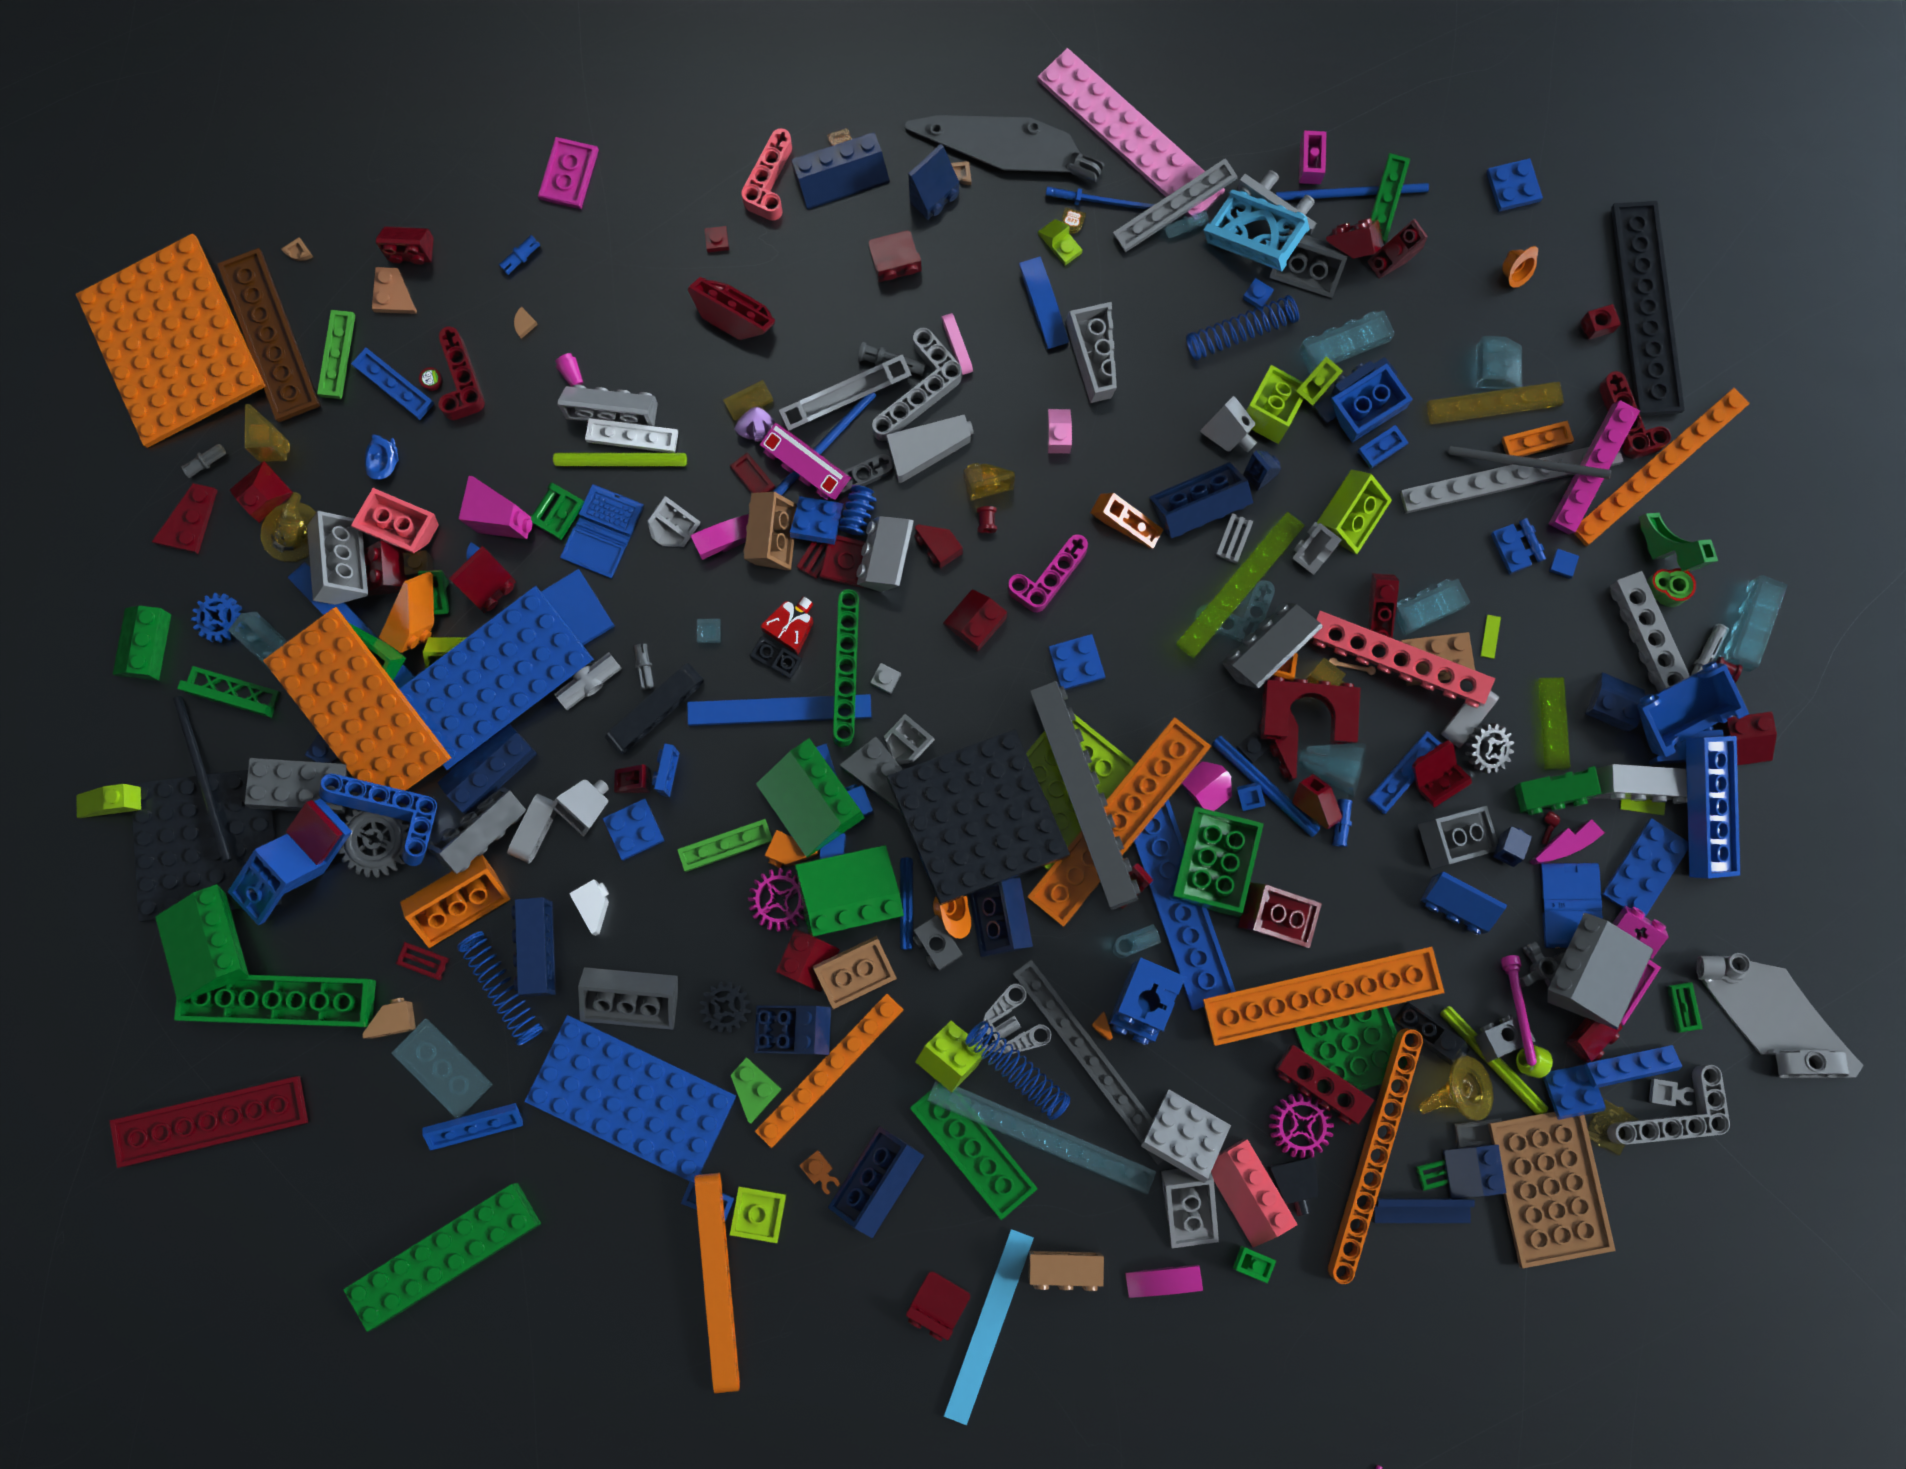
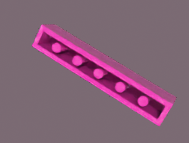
(1599, 455)

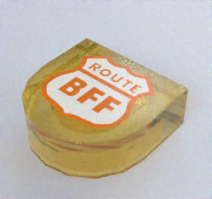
(1074, 219)

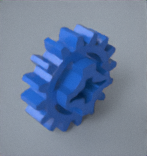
(226, 610)

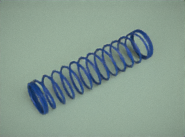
(1190, 337)
(526, 1035)
(969, 1043)

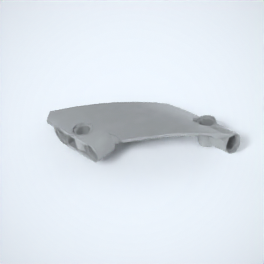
(1776, 1017)

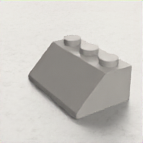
(884, 553)

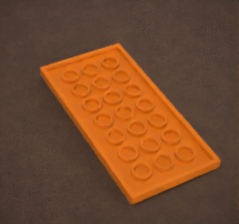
(356, 705)

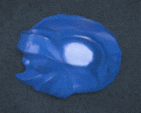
(380, 457)

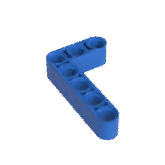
(387, 807)

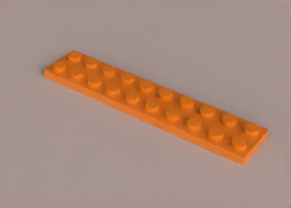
(1132, 808)
(1323, 996)

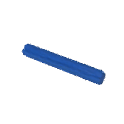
(906, 896)

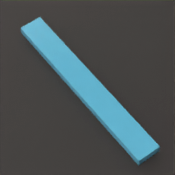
(988, 1327)

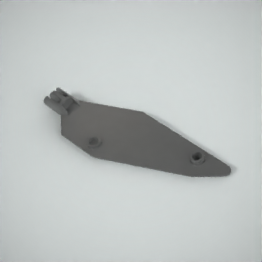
(1009, 143)

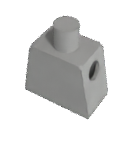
(1231, 427)
(582, 804)

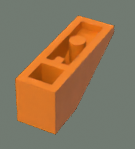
(1126, 519)

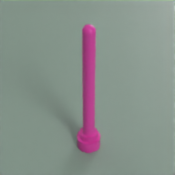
(1512, 965)

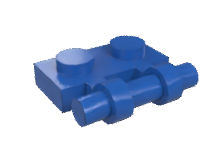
(1512, 549)

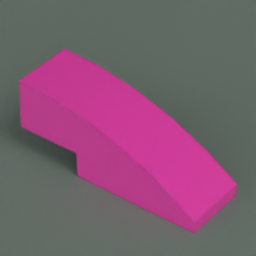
(721, 536)
(1568, 842)
(1164, 1281)

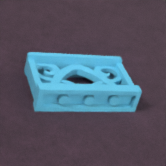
(1254, 210)

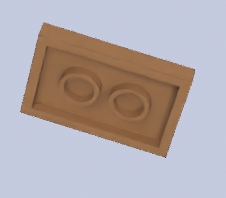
(1450, 647)
(854, 972)

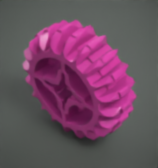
(770, 906)
(1308, 1134)

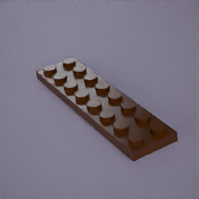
(268, 334)

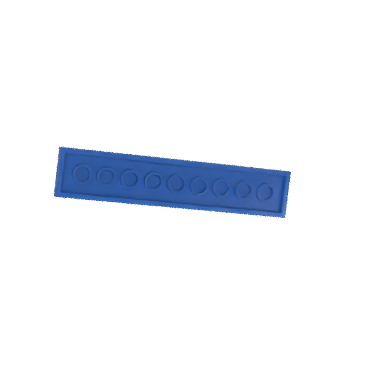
(1184, 923)

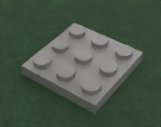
(1186, 1136)

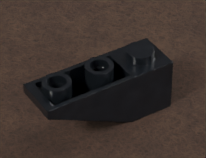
(1435, 1036)

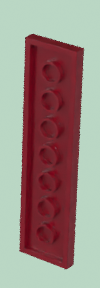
(208, 1121)

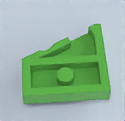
(753, 1089)

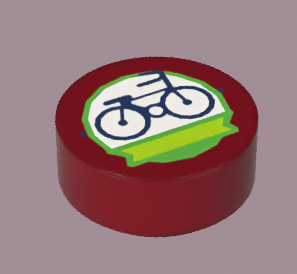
(430, 379)

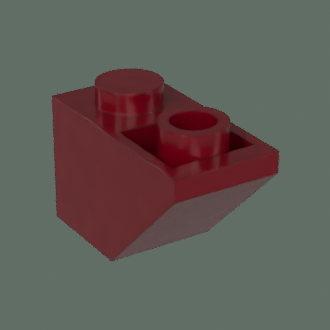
(940, 544)
(1317, 801)

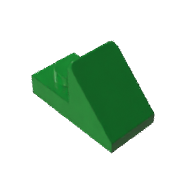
(440, 584)
(1254, 1264)

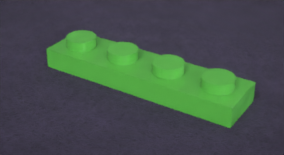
(336, 354)
(725, 845)

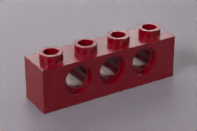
(1357, 1103)

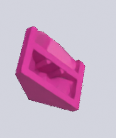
(1209, 785)

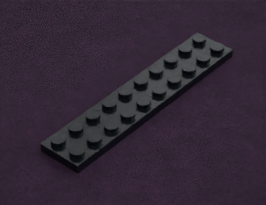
(1647, 308)

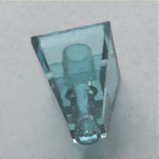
(1336, 764)

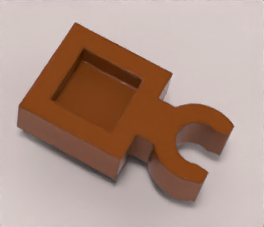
(817, 1169)

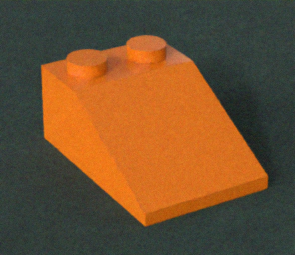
(411, 614)

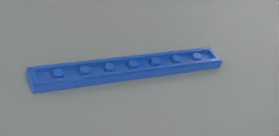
(772, 710)

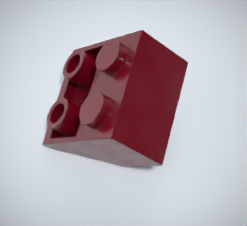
(1359, 239)
(406, 244)
(384, 568)

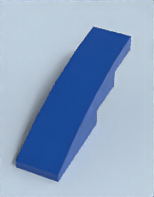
(1043, 302)

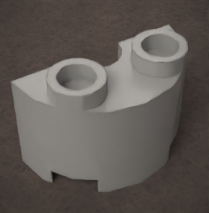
(1316, 548)

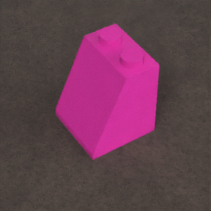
(492, 513)

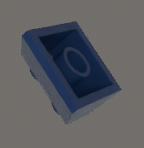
(1615, 702)
(1474, 1171)

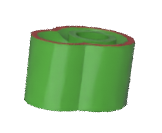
(1672, 586)

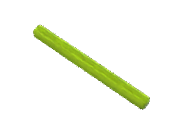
(620, 459)
(1497, 1065)

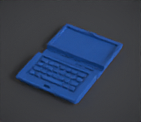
(602, 531)
(1568, 894)

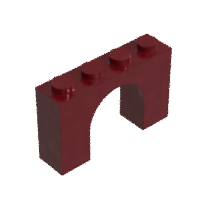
(1340, 700)

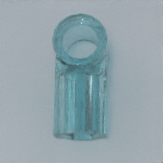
(1138, 941)

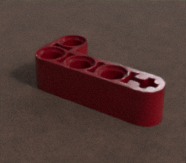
(459, 371)
(1616, 388)

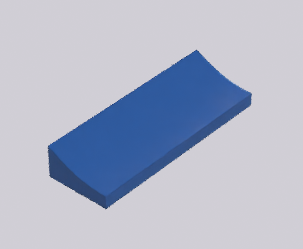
(1712, 807)

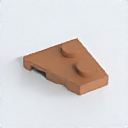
(390, 292)

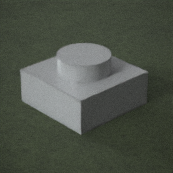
(885, 678)

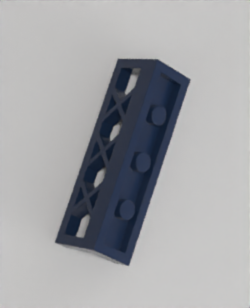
(1422, 1210)

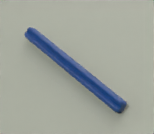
(1267, 786)

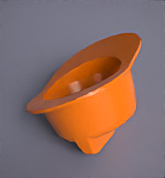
(1520, 266)
(954, 916)

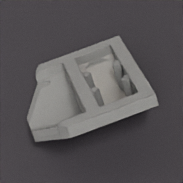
(671, 524)
(907, 740)

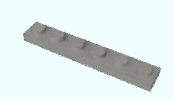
(1175, 205)

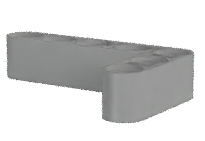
(921, 390)
(1679, 1124)

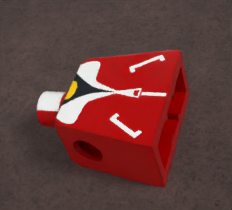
(790, 624)

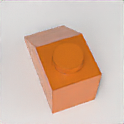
(785, 851)

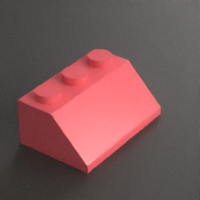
(395, 521)

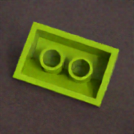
(1355, 509)

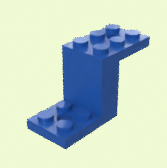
(279, 869)

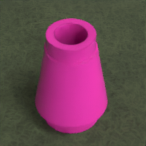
(569, 369)

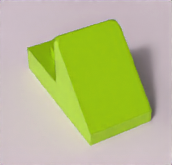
(1060, 241)
(1319, 380)

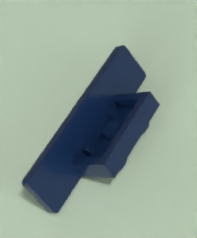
(1325, 407)

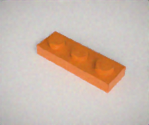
(1538, 439)

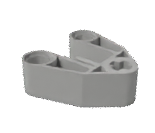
(1001, 1008)

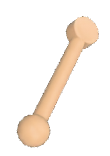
(1370, 670)

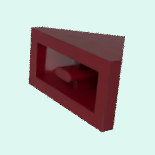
(632, 779)

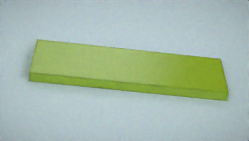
(1490, 636)
(1643, 806)

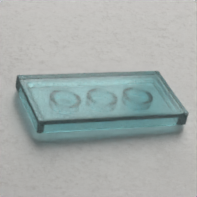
(442, 1068)

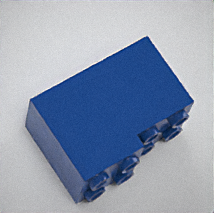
(1145, 1001)

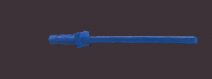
(1078, 196)

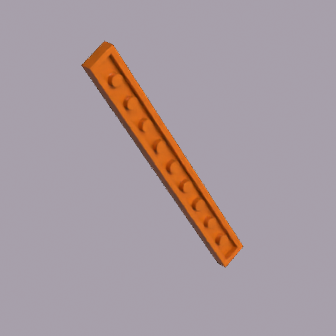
(1660, 466)

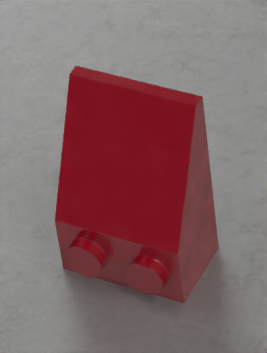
(483, 580)
(1280, 914)

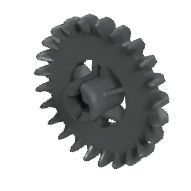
(376, 862)

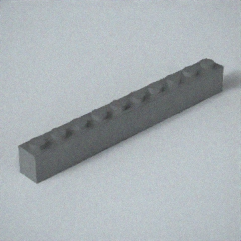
(1084, 795)

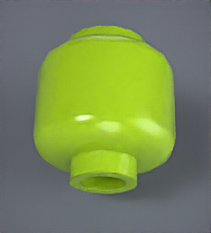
(1542, 1066)

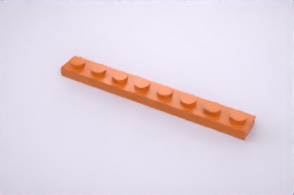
(829, 1070)

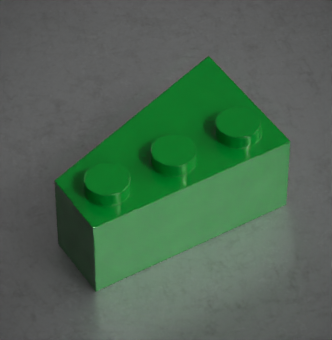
(1558, 791)

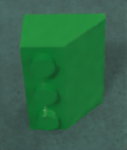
(142, 642)

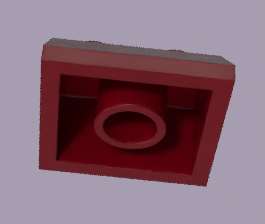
(976, 619)
(1755, 737)
(801, 956)
(1590, 1039)

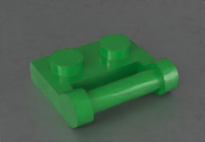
(561, 514)

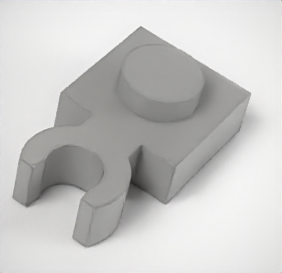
(1666, 1093)

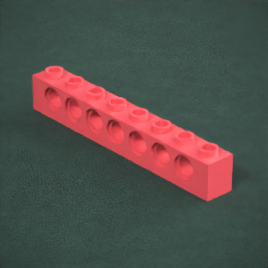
(1481, 683)

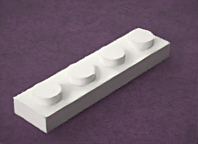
(631, 435)

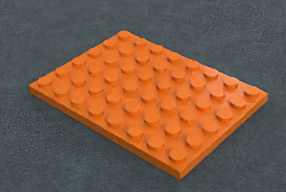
(170, 340)

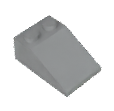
(1189, 1209)

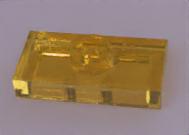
(752, 396)

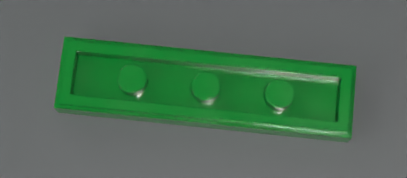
(1389, 192)

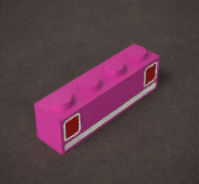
(805, 461)

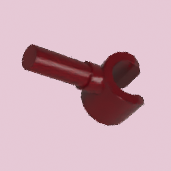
(1552, 820)

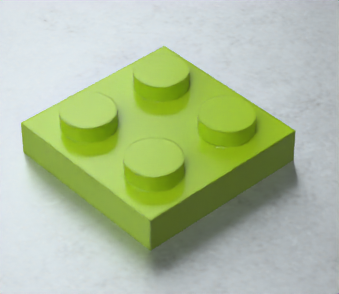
(758, 1214)

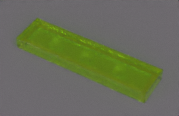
(1554, 723)

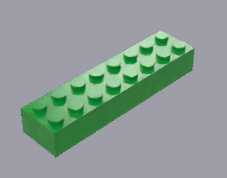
(285, 1002)
(442, 1257)

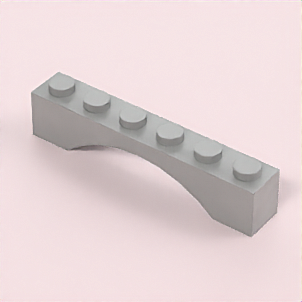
(845, 392)

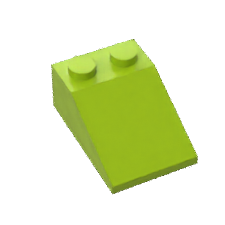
(1275, 404)

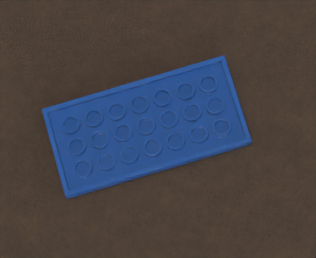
(496, 674)
(631, 1099)

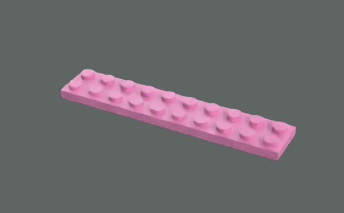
(1122, 126)

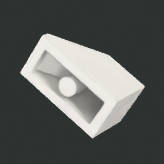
(592, 904)

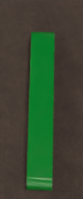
(845, 657)

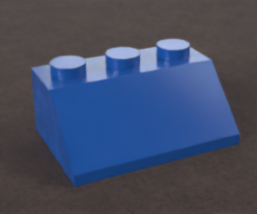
(1370, 402)
(1462, 903)

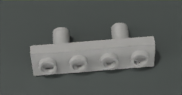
(1262, 190)

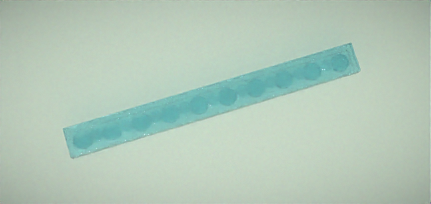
(1043, 1137)

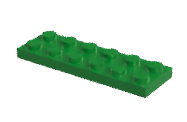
(977, 1156)

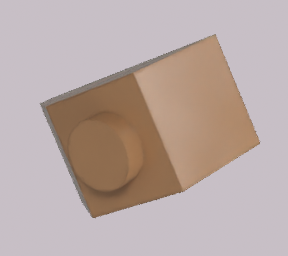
(391, 1019)

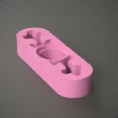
(956, 343)

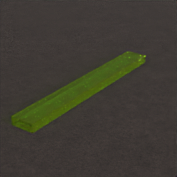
(1240, 585)

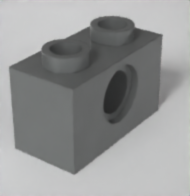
(935, 929)
(1491, 1040)

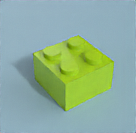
(949, 1058)

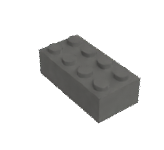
(288, 783)

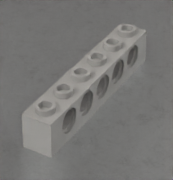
(1655, 627)

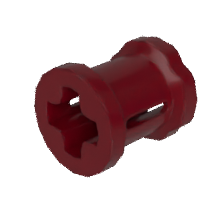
(986, 519)
(1735, 670)

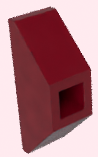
(1398, 249)

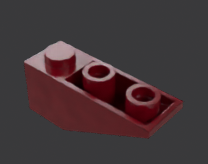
(1383, 603)
(1287, 750)

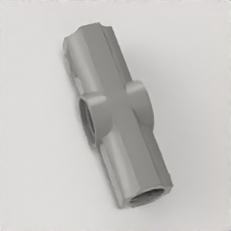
(587, 681)

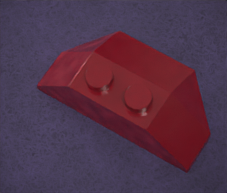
(730, 309)

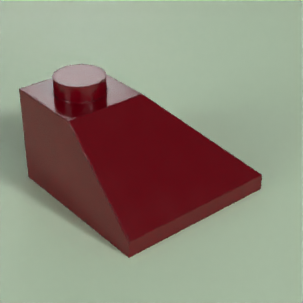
(260, 491)

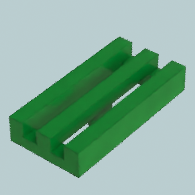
(1684, 1008)
(1422, 1178)

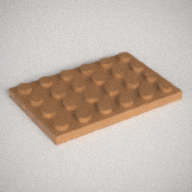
(1551, 1189)

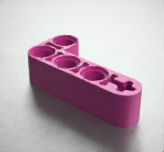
(1052, 571)

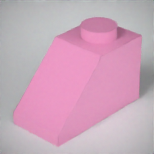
(1059, 431)

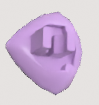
(754, 424)

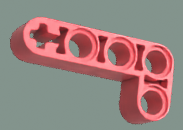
(771, 172)

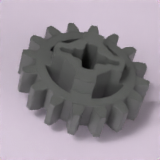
(1489, 747)

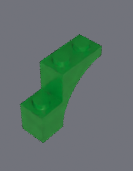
(1663, 543)

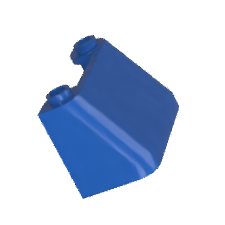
(1690, 708)

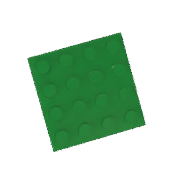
(1352, 1047)

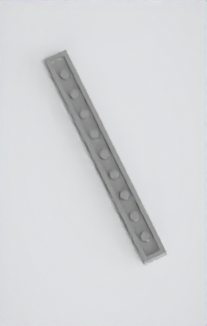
(1488, 482)

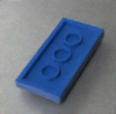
(1646, 867)

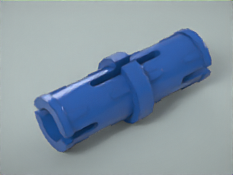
(519, 254)
(1342, 827)

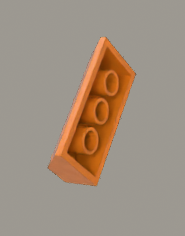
(454, 901)

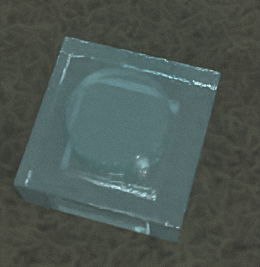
(708, 630)

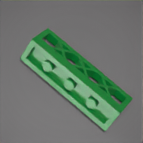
(225, 697)

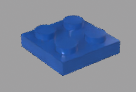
(1514, 184)
(816, 520)
(1076, 662)
(664, 777)
(633, 829)
(1572, 1093)

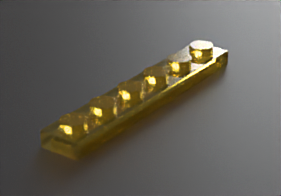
(1495, 403)

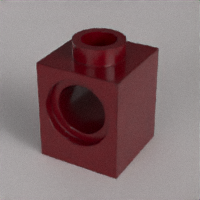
(1606, 315)

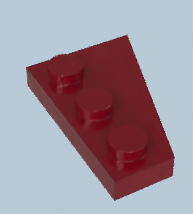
(189, 520)

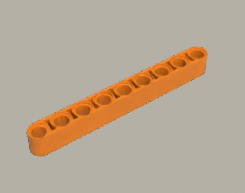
(717, 1283)

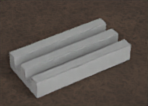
(1241, 521)

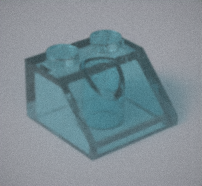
(1499, 363)

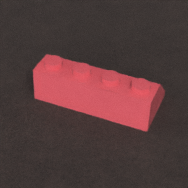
(1251, 1194)

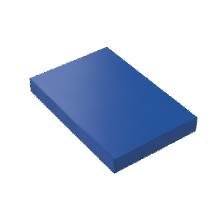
(578, 607)

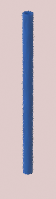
(1347, 192)
(829, 438)

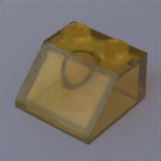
(263, 438)

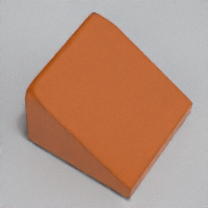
(1102, 1027)

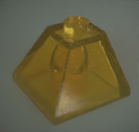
(987, 480)

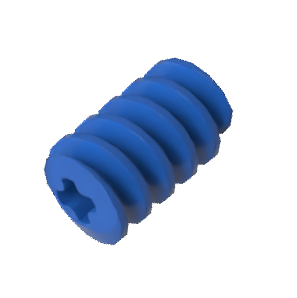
(856, 510)

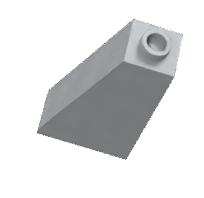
(927, 444)

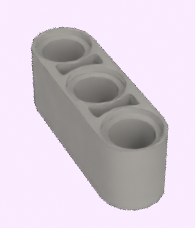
(1466, 720)
(532, 829)

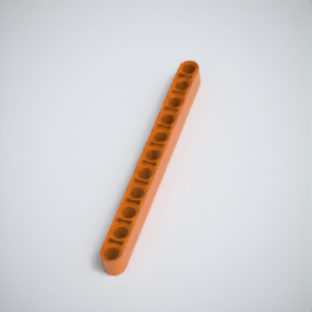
(1378, 1166)

